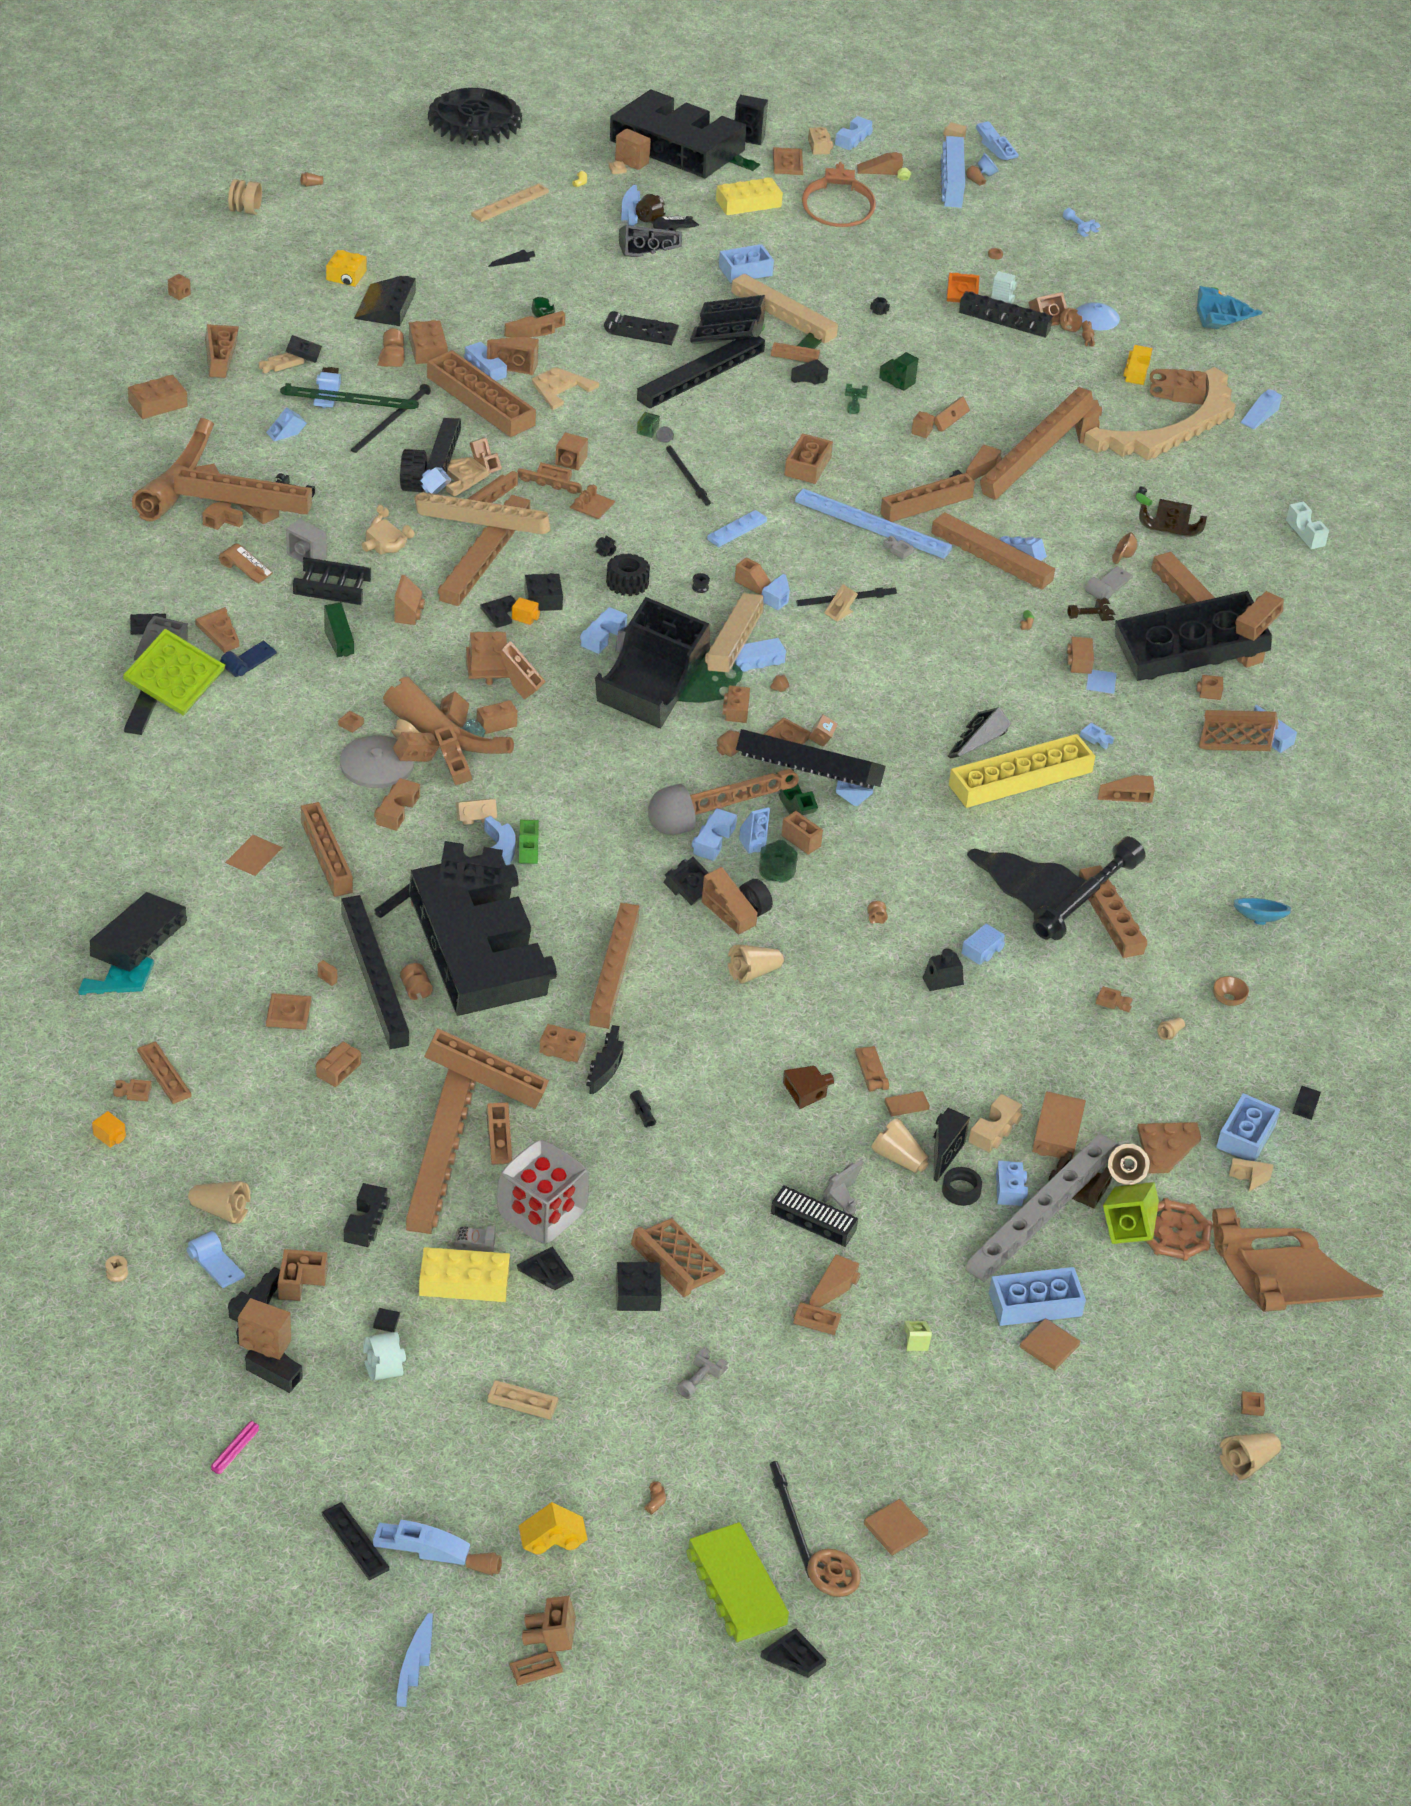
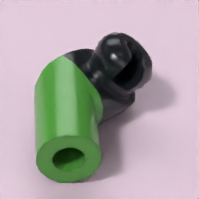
(1141, 496)

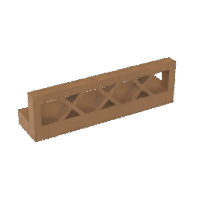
(496, 488)

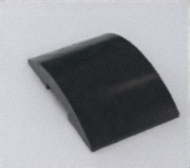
(730, 320)

